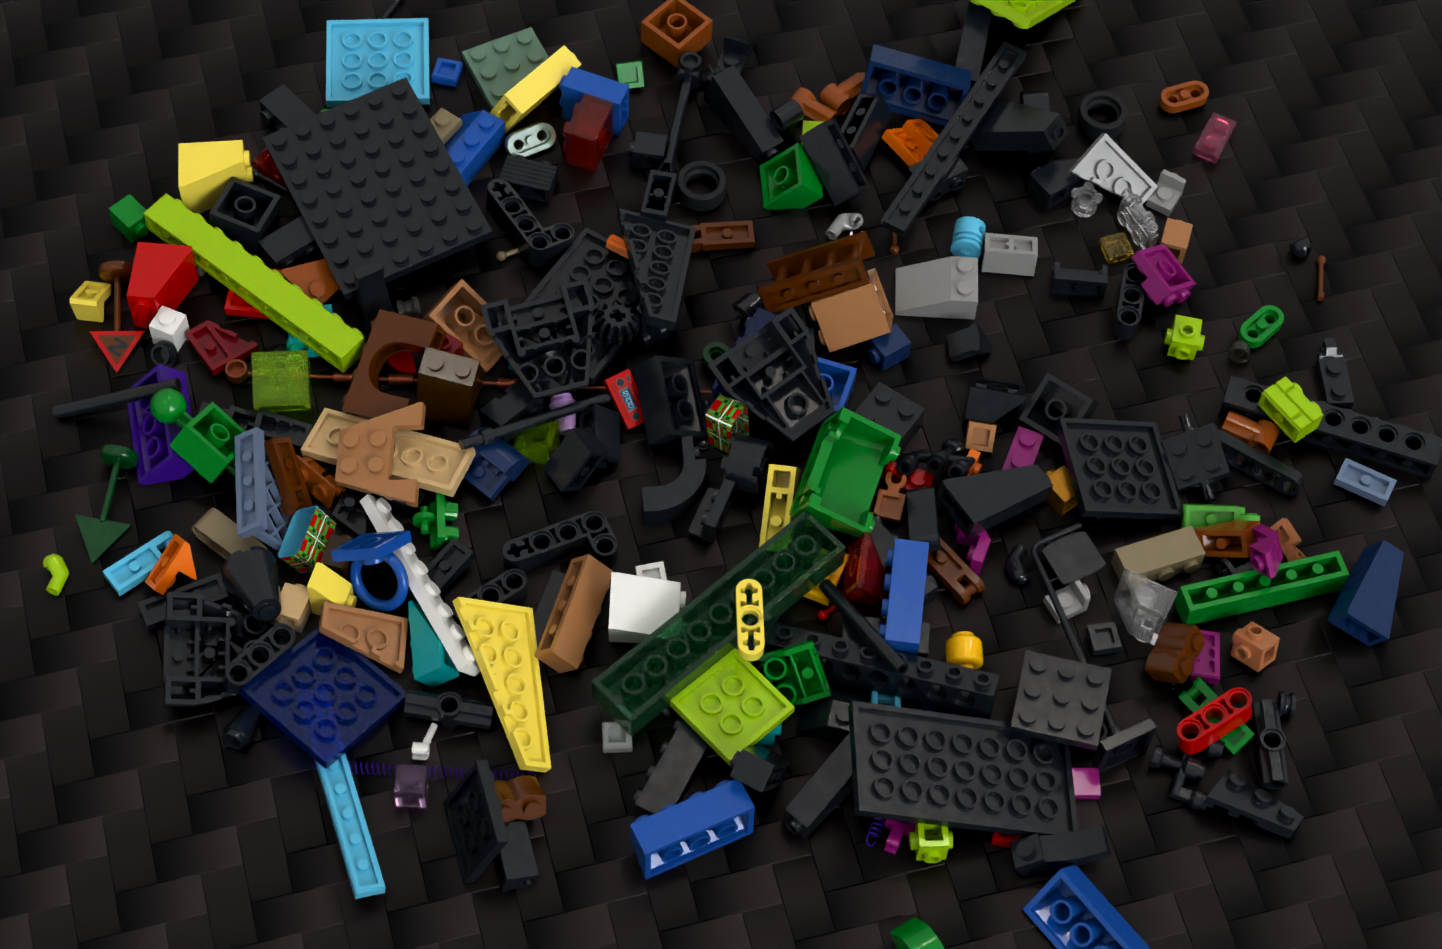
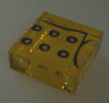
(1116, 247)

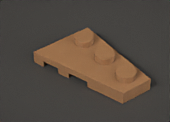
(367, 632)

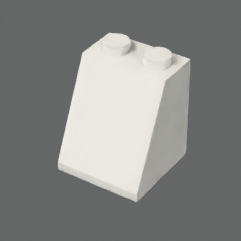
(641, 606)

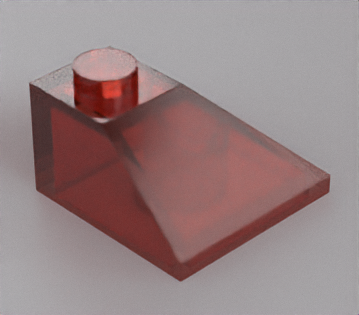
(864, 572)

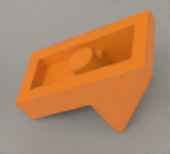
(174, 558)

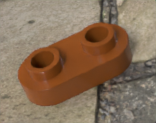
(1179, 97)

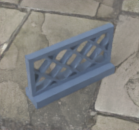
(252, 492)

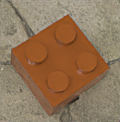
(675, 30)

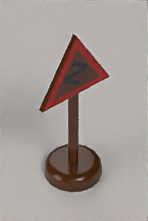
(116, 344)

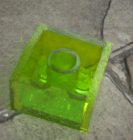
(281, 380)

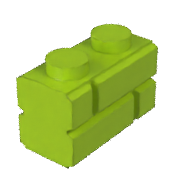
(1290, 409)

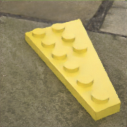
(505, 652)

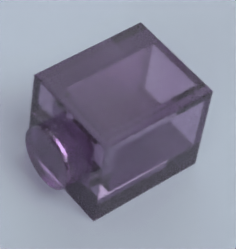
(411, 786)

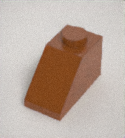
(1227, 538)

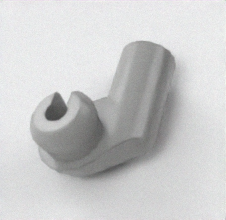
(844, 222)

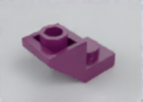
(978, 549)
(1266, 551)

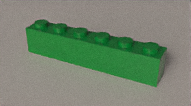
(1255, 591)

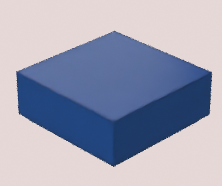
(447, 72)

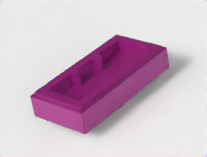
(1208, 661)

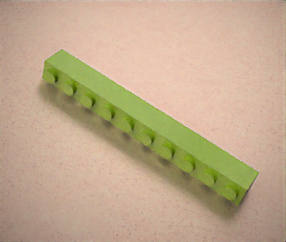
(257, 283)

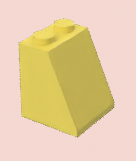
(206, 170)

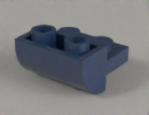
(495, 466)

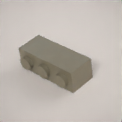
(1161, 555)

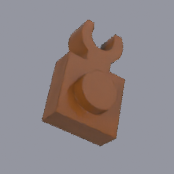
(891, 502)

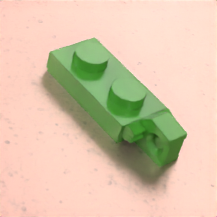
(1208, 514)

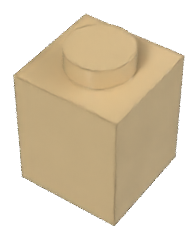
(294, 606)

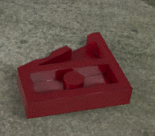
(218, 345)

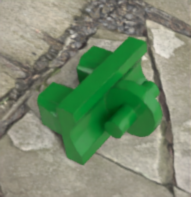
(432, 521)

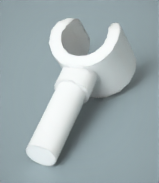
(422, 750)

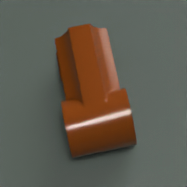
(842, 96)
(811, 108)
(1256, 434)

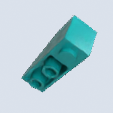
(429, 657)

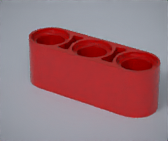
(1219, 708)

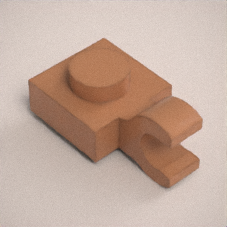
(1288, 539)

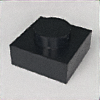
(1103, 638)

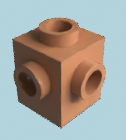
(1254, 646)

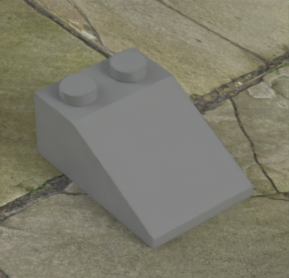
(938, 288)

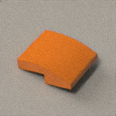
(911, 140)

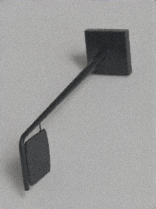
(1072, 560)

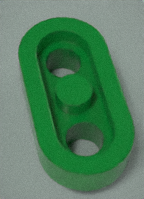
(1258, 326)

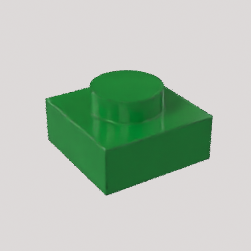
(630, 73)

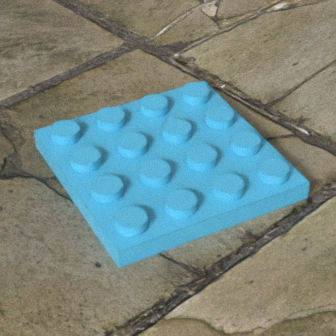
(375, 54)

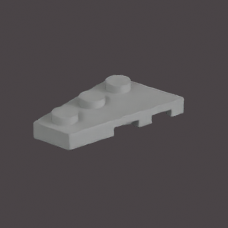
(1112, 169)

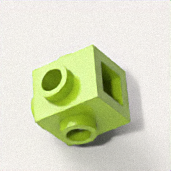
(1184, 337)
(931, 842)

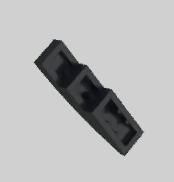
(272, 424)

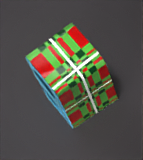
(306, 538)

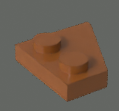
(313, 279)

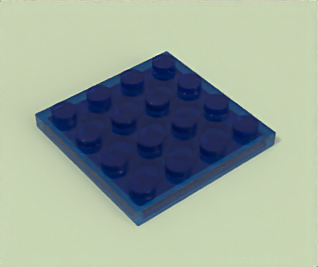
(324, 696)

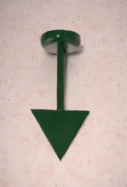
(102, 533)

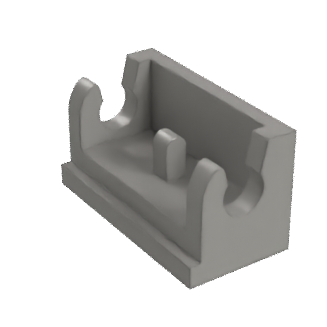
(1009, 254)

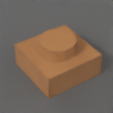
(980, 436)

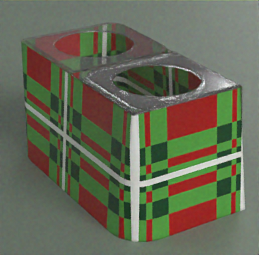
(724, 419)

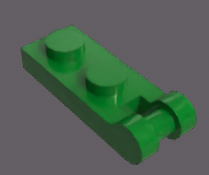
(1234, 740)

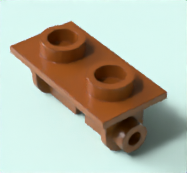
(320, 487)

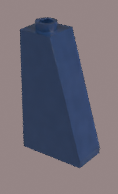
(1370, 594)

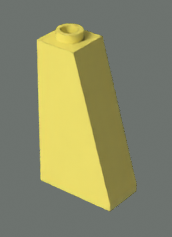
(534, 88)

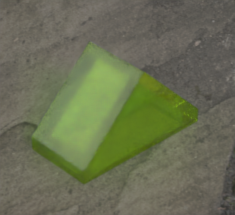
(539, 442)

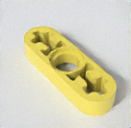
(744, 630)

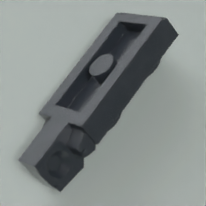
(1334, 375)

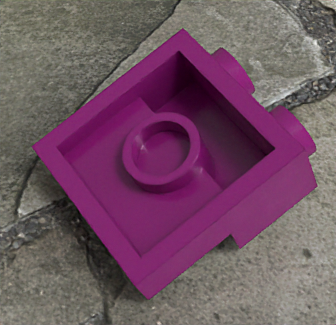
(1166, 277)

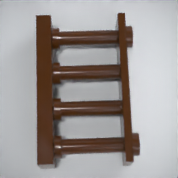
(817, 272)

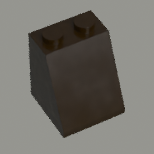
(449, 387)

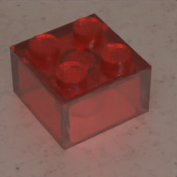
(588, 132)

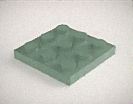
(504, 63)

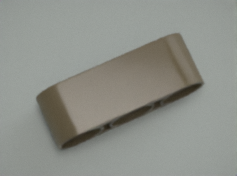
(221, 534)

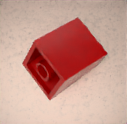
(159, 277)

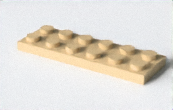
(431, 460)

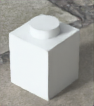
(169, 326)

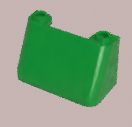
(845, 472)

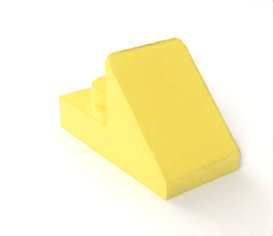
(89, 301)

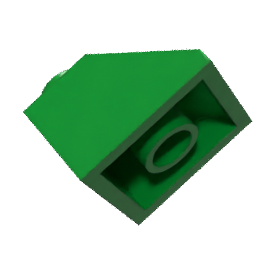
(790, 180)

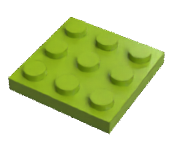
(732, 706)

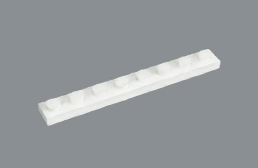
(424, 589)

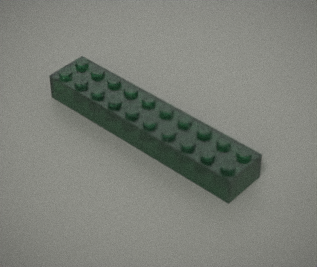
(706, 628)

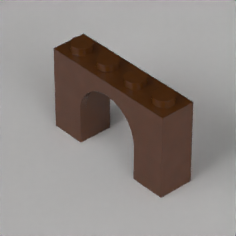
(388, 336)

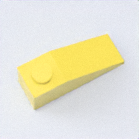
(779, 496)

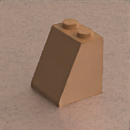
(853, 315)

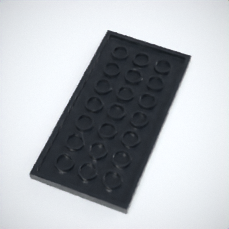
(958, 772)

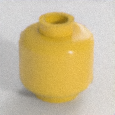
(964, 650)

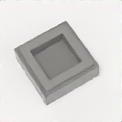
(615, 738)

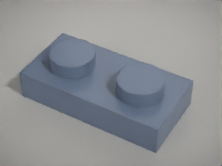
(1365, 482)

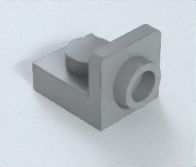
(1167, 194)
(1072, 598)

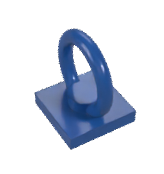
(370, 550)

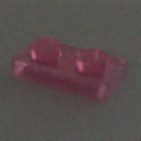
(1214, 137)

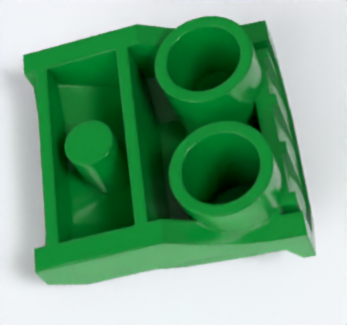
(796, 673)

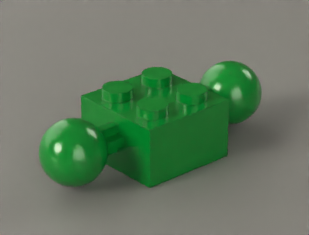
(204, 440)

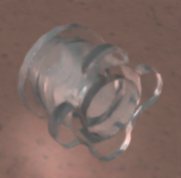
(1085, 200)

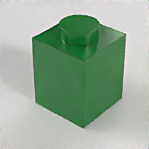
(129, 218)

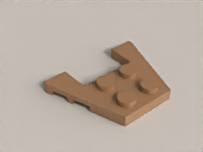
(368, 453)

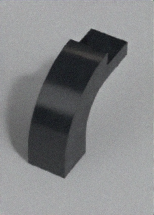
(675, 499)

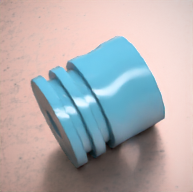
(968, 237)

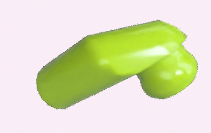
(59, 572)

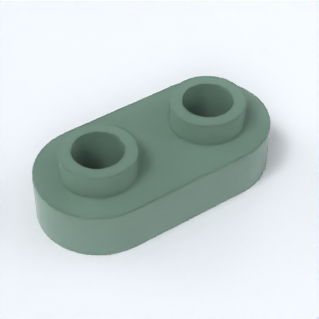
(528, 138)

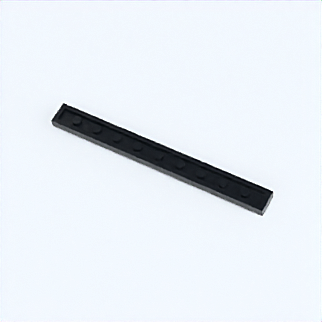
(953, 139)

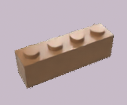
(574, 614)

